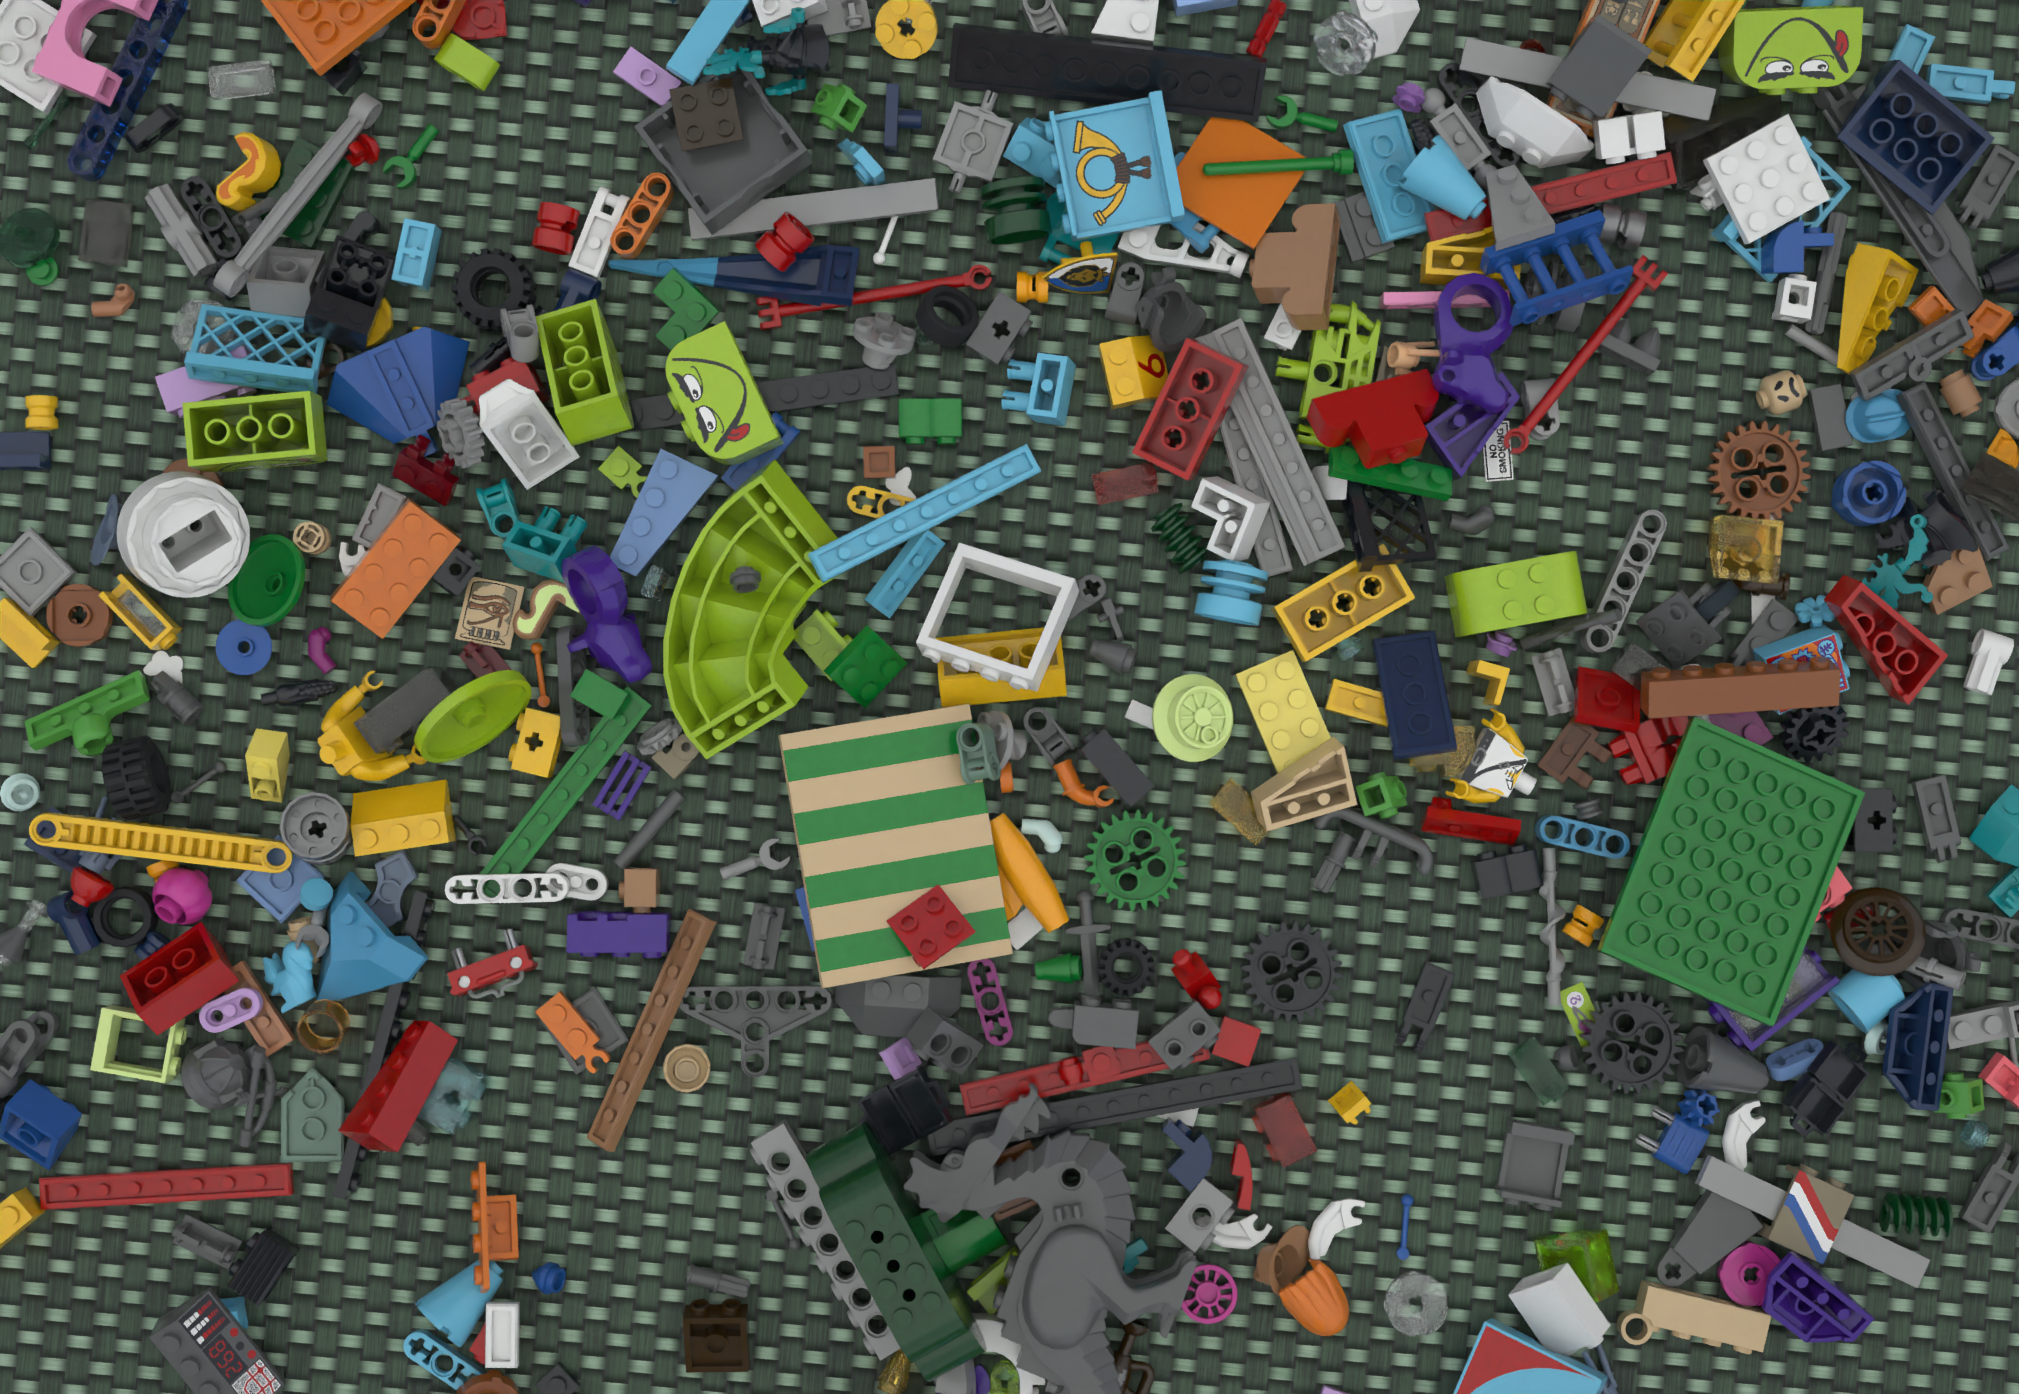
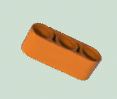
(441, 18)
(642, 231)

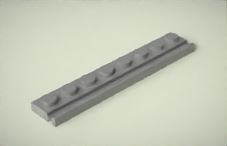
(1277, 449)

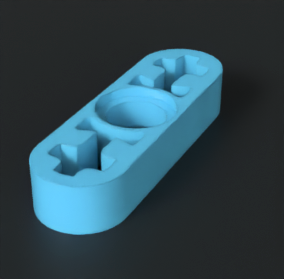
(443, 1348)

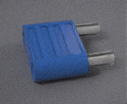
(1678, 1142)

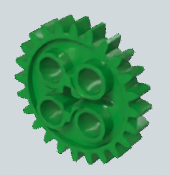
(1122, 834)

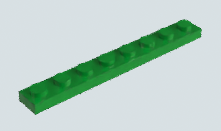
(565, 790)

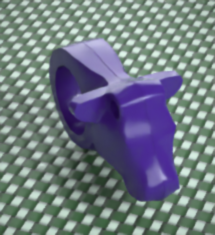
(1465, 360)
(602, 600)

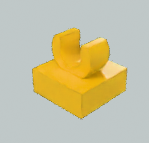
(1350, 1102)

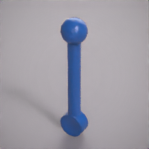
(1402, 1252)

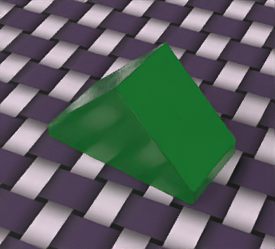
(599, 694)

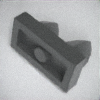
(1640, 356)

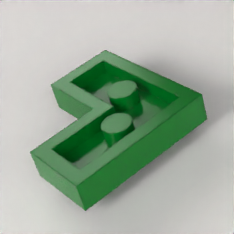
(690, 305)

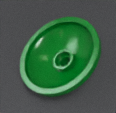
(267, 581)

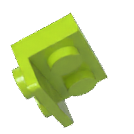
(821, 639)

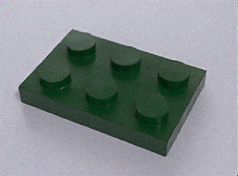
(314, 216)

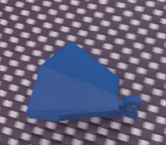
(401, 384)

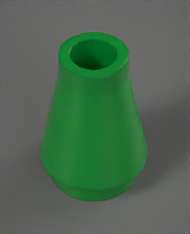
(1060, 969)

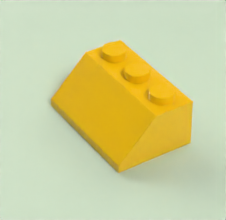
(402, 818)

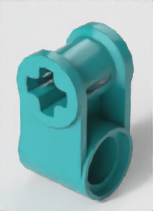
(498, 503)

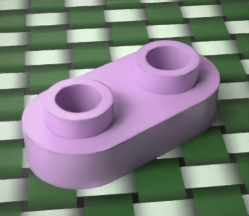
(232, 1009)

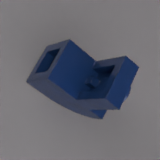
(1193, 1159)

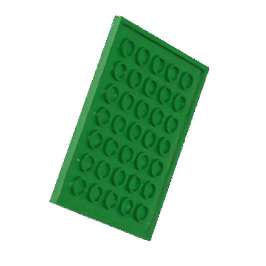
(1731, 871)

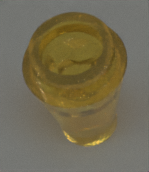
(895, 1374)

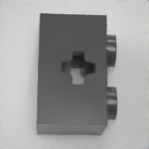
(1001, 312)

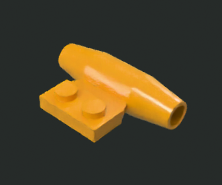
(1024, 877)

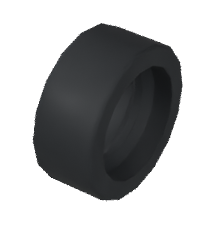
(935, 327)
(102, 924)

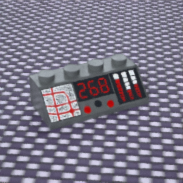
(213, 1349)

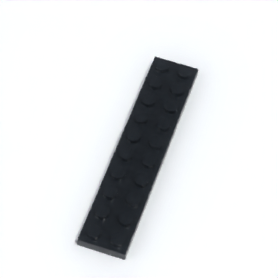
(1105, 71)

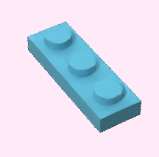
(904, 572)

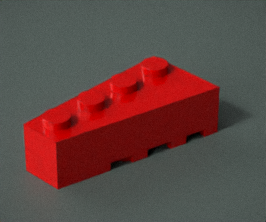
(399, 1088)

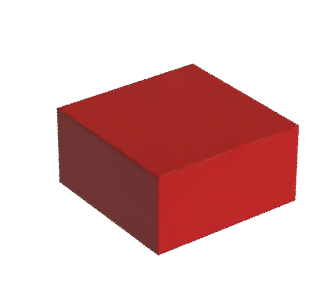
(1236, 1040)

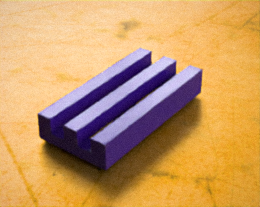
(612, 778)

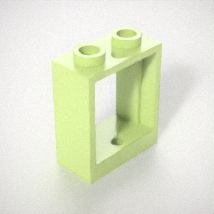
(107, 1041)

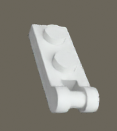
(594, 239)

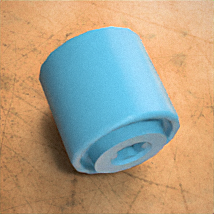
(1866, 998)

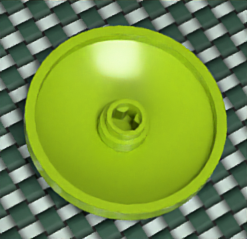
(473, 716)

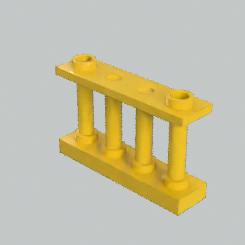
(1689, 33)

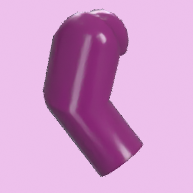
(316, 649)

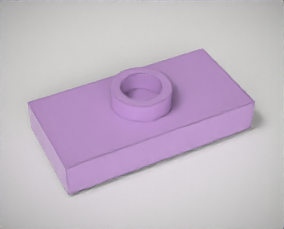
(646, 77)

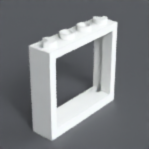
(1014, 571)

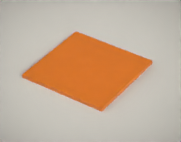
(1239, 202)

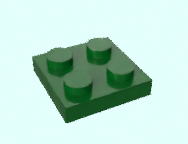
(865, 666)

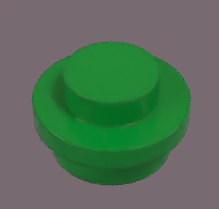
(43, 273)

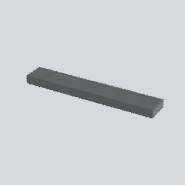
(1950, 467)

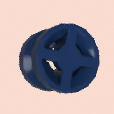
(154, 942)

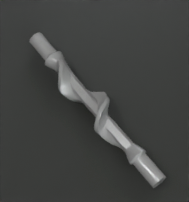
(1548, 934)

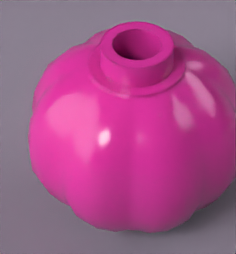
(182, 896)

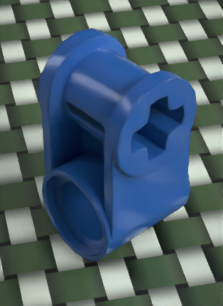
(2002, 355)

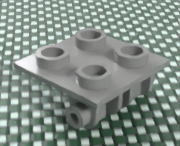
(843, 17)

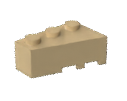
(1306, 788)

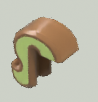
(543, 604)

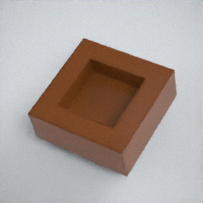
(879, 462)

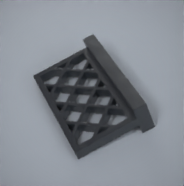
(1364, 532)

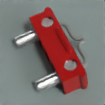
(491, 970)

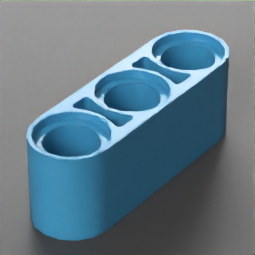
(1596, 836)

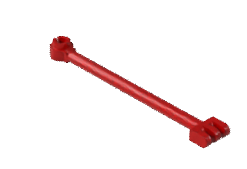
(964, 280)
(1642, 280)

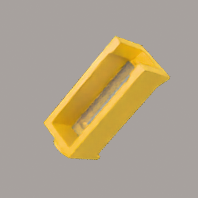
(141, 614)

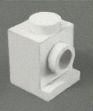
(1804, 293)

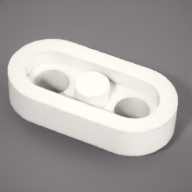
(578, 879)

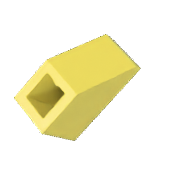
(268, 765)

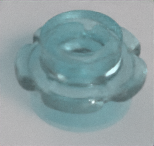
(1348, 648)
(1974, 1134)

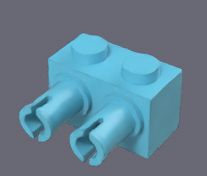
(1050, 388)

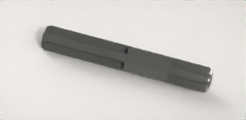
(1826, 273)

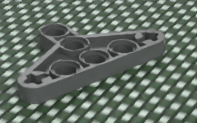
(771, 1015)

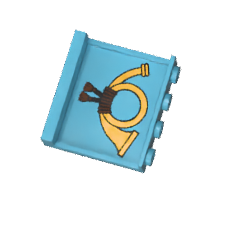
(1115, 167)

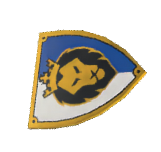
(1084, 274)

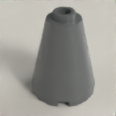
(1718, 1065)

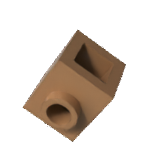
(640, 889)

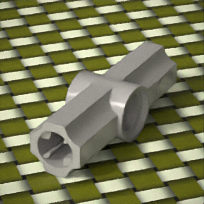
(181, 230)

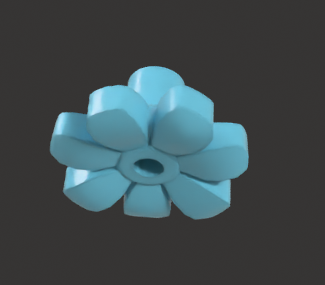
(1814, 611)

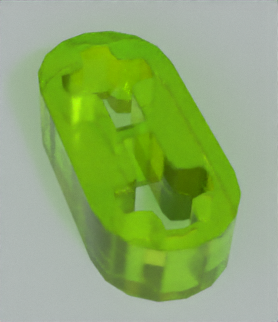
(995, 1383)

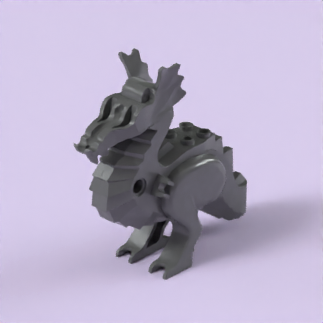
(1067, 1252)

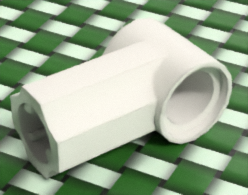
(1989, 654)

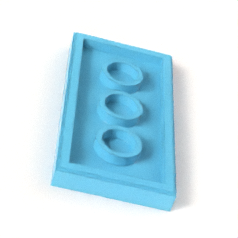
(1382, 155)

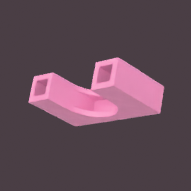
(62, 56)

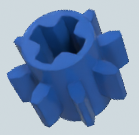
(1698, 1107)

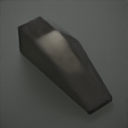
(1696, 139)

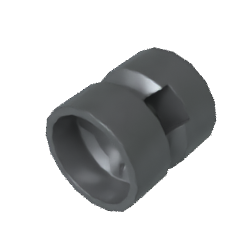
(1622, 227)

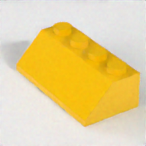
(1008, 646)

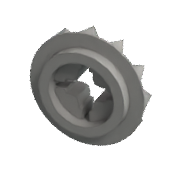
(659, 736)

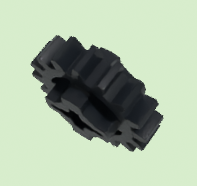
(1814, 730)

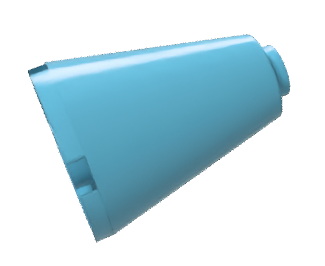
(1444, 181)
(458, 1303)

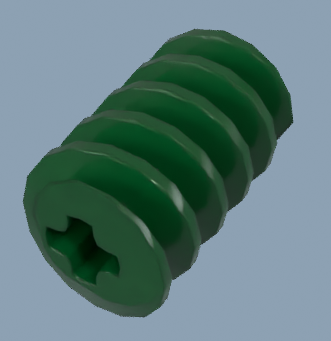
(1179, 538)
(1916, 1212)

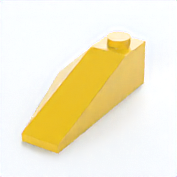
(1873, 288)

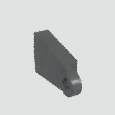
(1706, 1237)

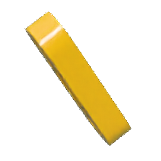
(871, 494)

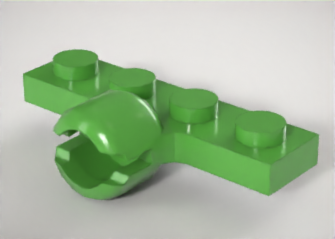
(88, 716)

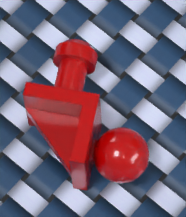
(1197, 979)

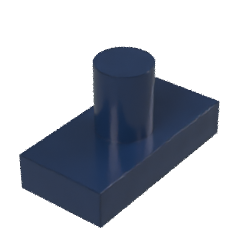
(897, 118)

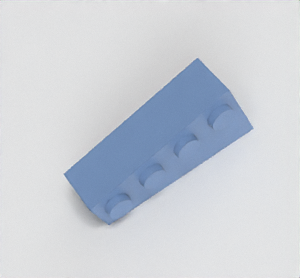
(661, 508)

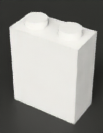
(1560, 1310)

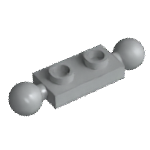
(1458, 133)

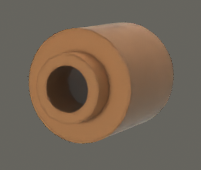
(1960, 393)

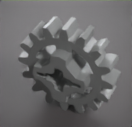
(460, 432)

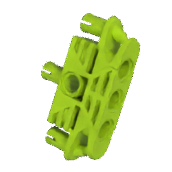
(1325, 351)

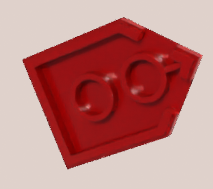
(478, 19)

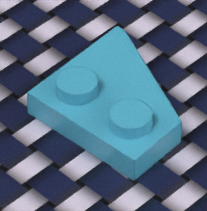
(866, 167)

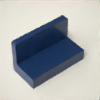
(25, 451)

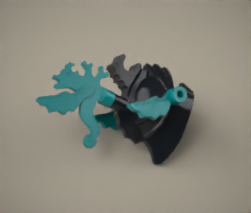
(795, 49)
(1931, 540)

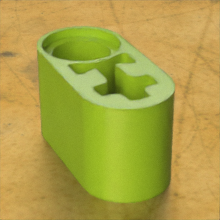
(467, 62)

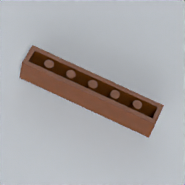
(1740, 688)

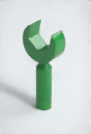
(1304, 117)
(413, 154)

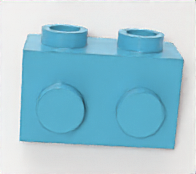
(1032, 150)

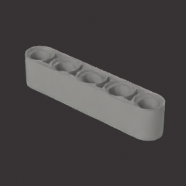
(1633, 570)

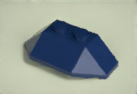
(1918, 1045)

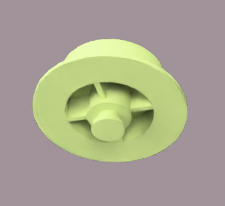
(1192, 718)

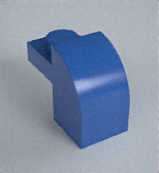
(1785, 247)

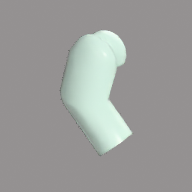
(1046, 831)

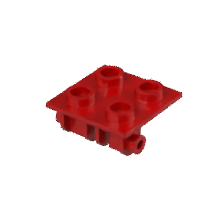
(930, 927)

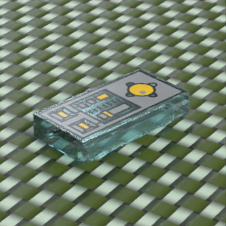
(655, 583)

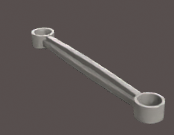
(235, 273)

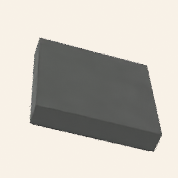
(602, 1020)

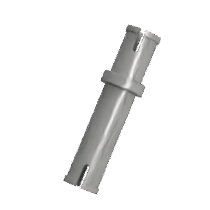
(1931, 970)

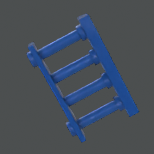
(1579, 230)

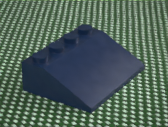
(1913, 135)

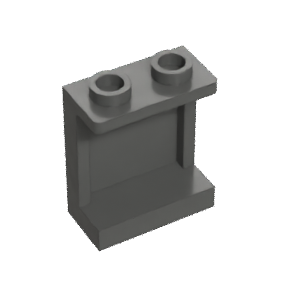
(1533, 1163)

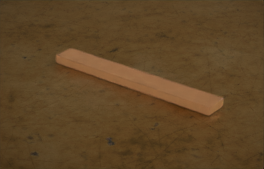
(651, 1030)

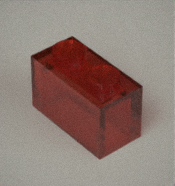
(1284, 1129)

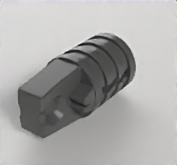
(177, 698)

